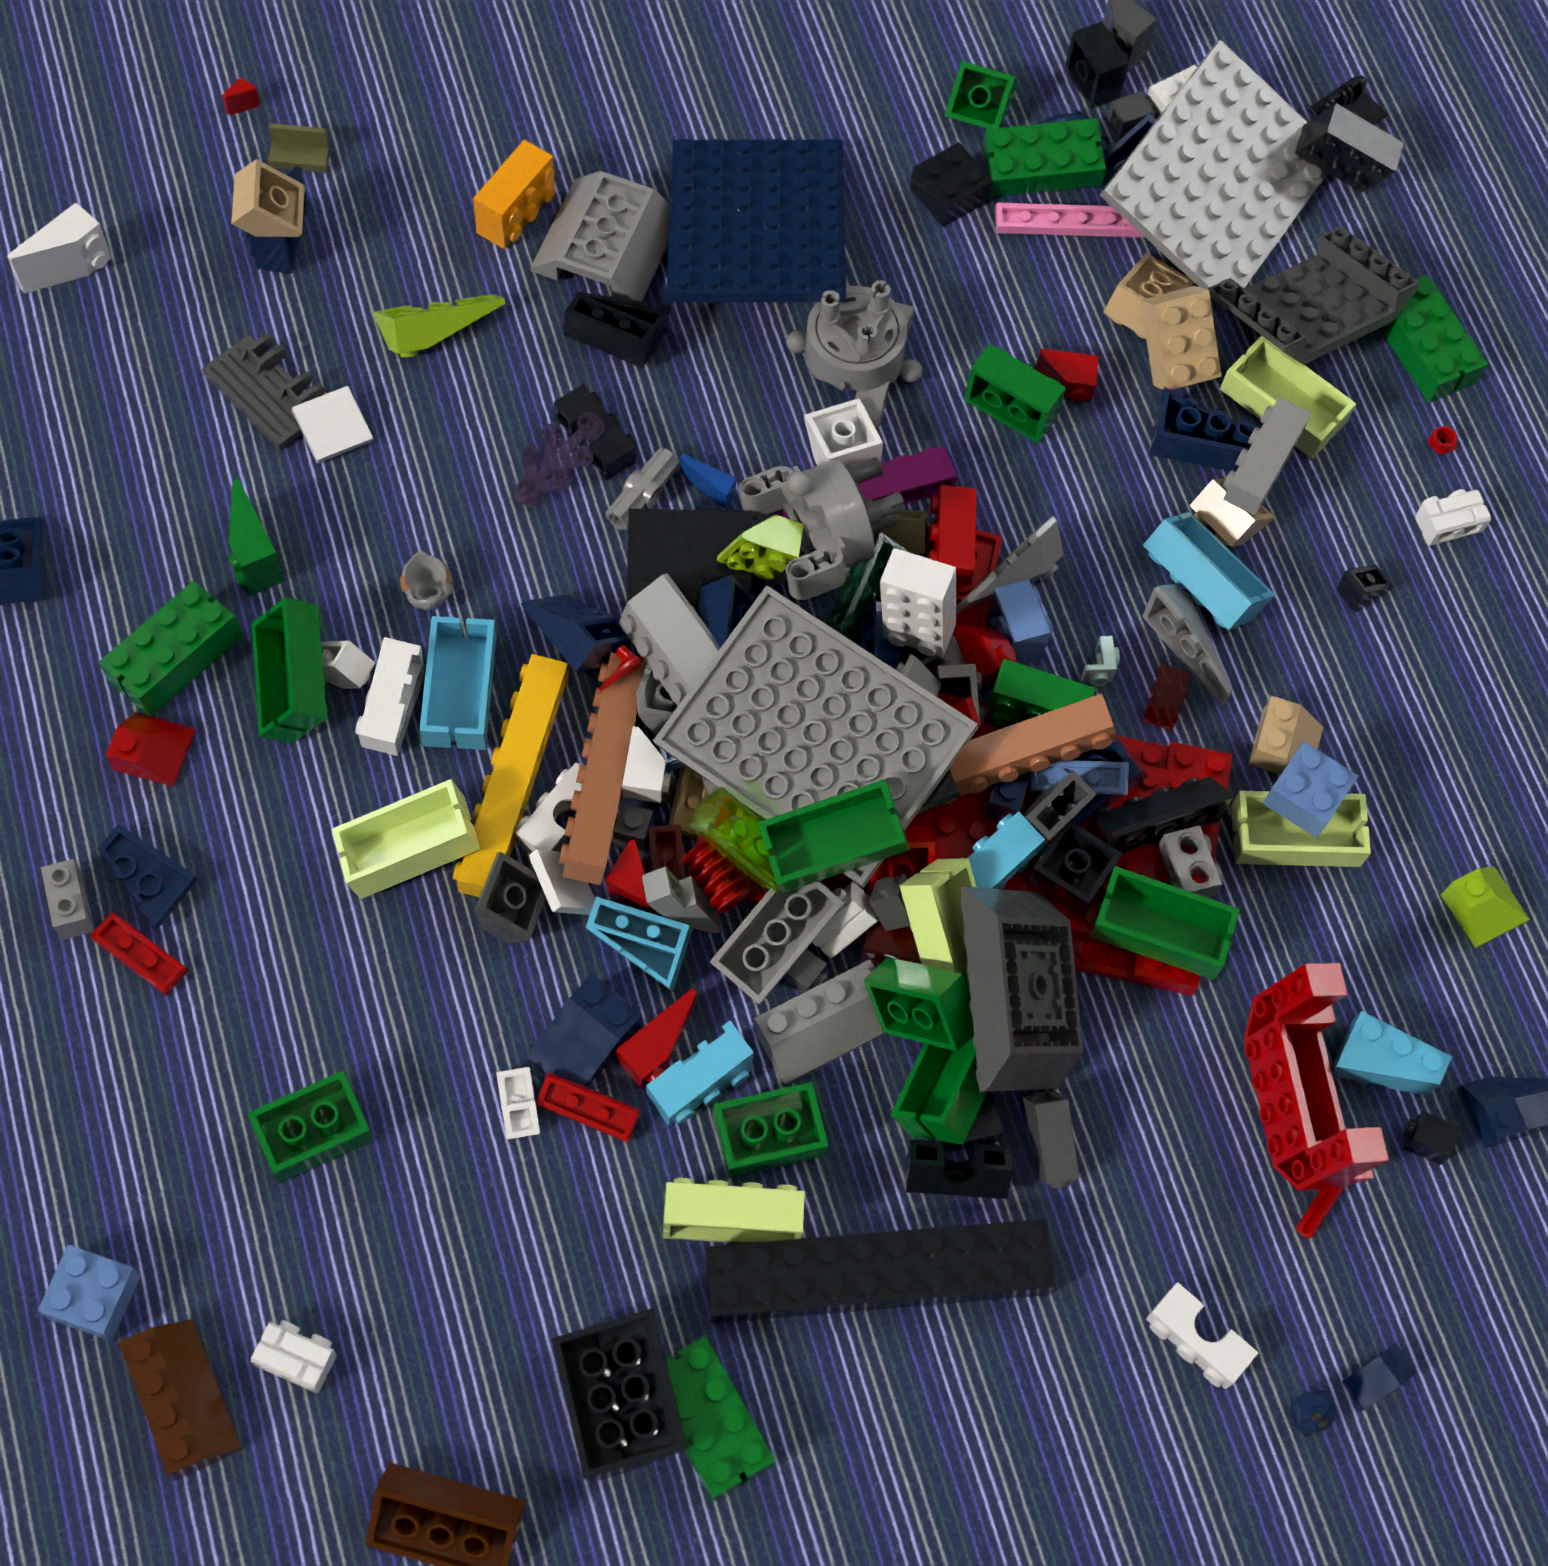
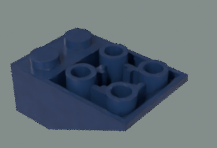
(577, 630)

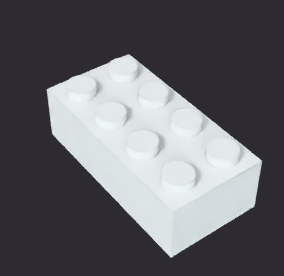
(918, 602)

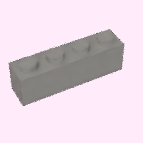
(1266, 456)

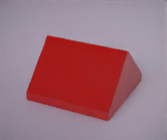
(626, 880)

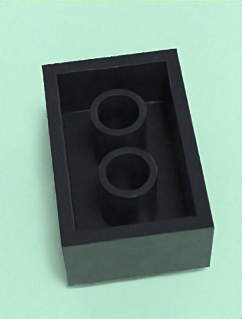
(1349, 148)

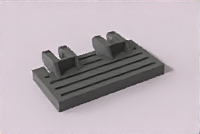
(262, 394)

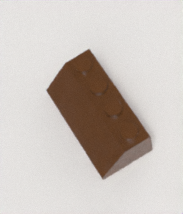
(180, 1397)
(442, 1520)

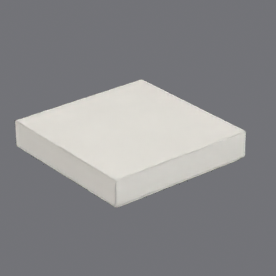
(332, 424)
(562, 893)

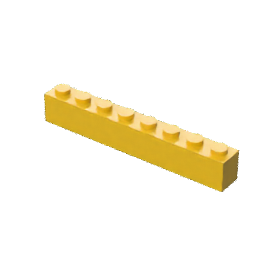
(514, 768)

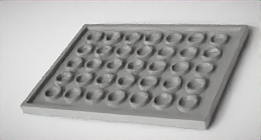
(1217, 173)
(809, 715)

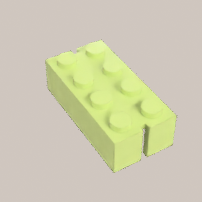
(1269, 373)
(405, 839)
(1271, 839)
(936, 914)
(732, 1212)

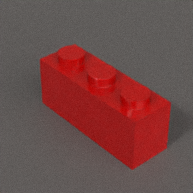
(954, 529)

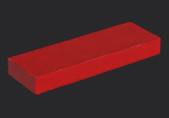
(139, 953)
(588, 1107)

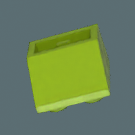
(765, 547)

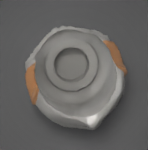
(426, 581)

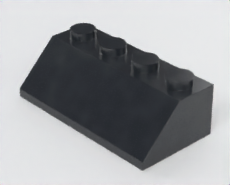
(1168, 810)

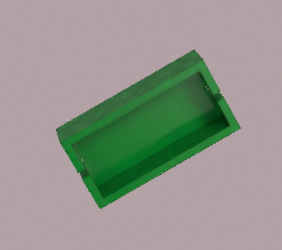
(1044, 157)
(1434, 344)
(171, 648)
(289, 670)
(833, 836)
(1165, 923)
(940, 1095)
(715, 1422)

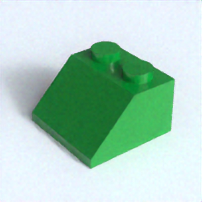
(981, 96)

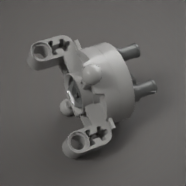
(834, 517)

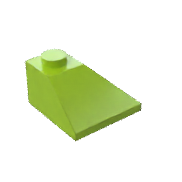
(1484, 905)

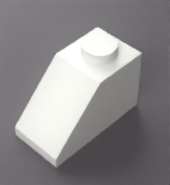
(345, 664)
(645, 770)

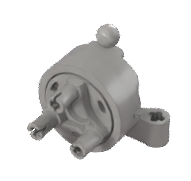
(859, 344)

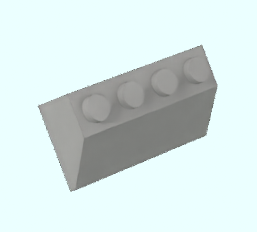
(669, 636)
(775, 937)
(819, 1025)

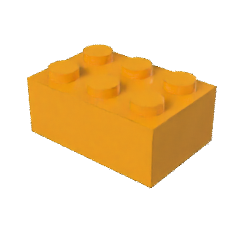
(514, 194)

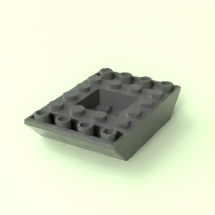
(1020, 989)

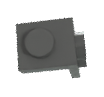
(955, 672)

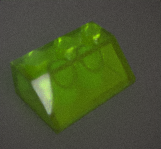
(735, 834)

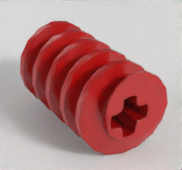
(715, 877)

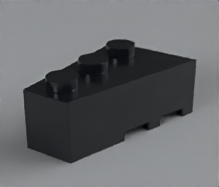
(616, 327)

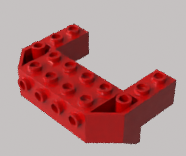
(1298, 1087)

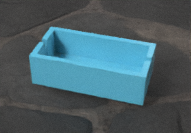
(1208, 570)
(458, 683)

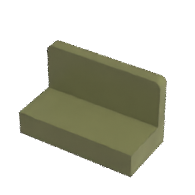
(299, 147)
(909, 531)

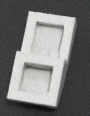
(518, 1103)

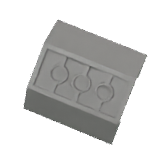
(608, 234)

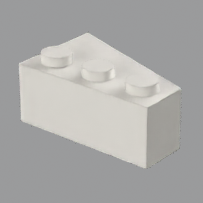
(391, 696)

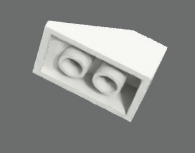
(60, 251)

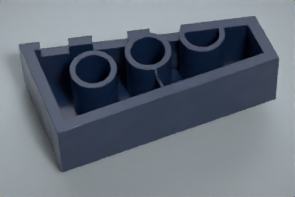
(1198, 434)

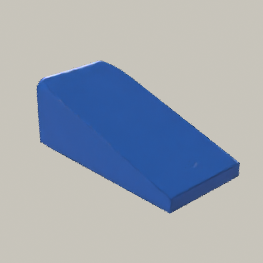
(713, 482)

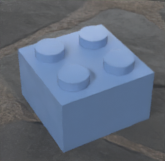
(1019, 617)
(1310, 789)
(89, 1293)

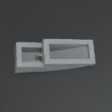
(680, 900)

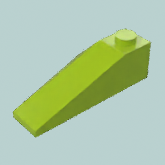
(418, 328)

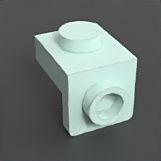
(1107, 658)

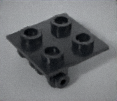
(1353, 98)

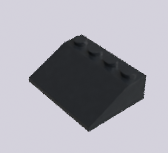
(684, 547)
(619, 1395)

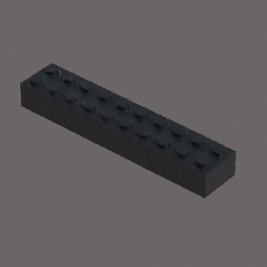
(879, 1270)

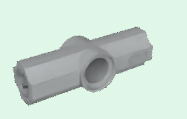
(643, 487)

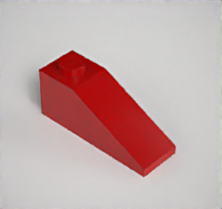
(652, 1047)

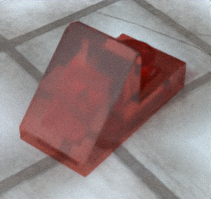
(1167, 697)

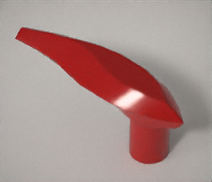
(629, 664)

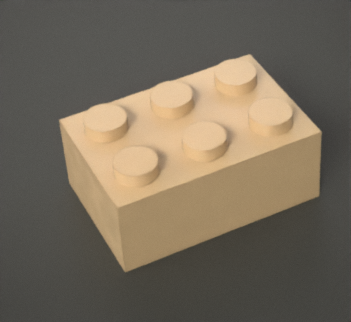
(1181, 338)

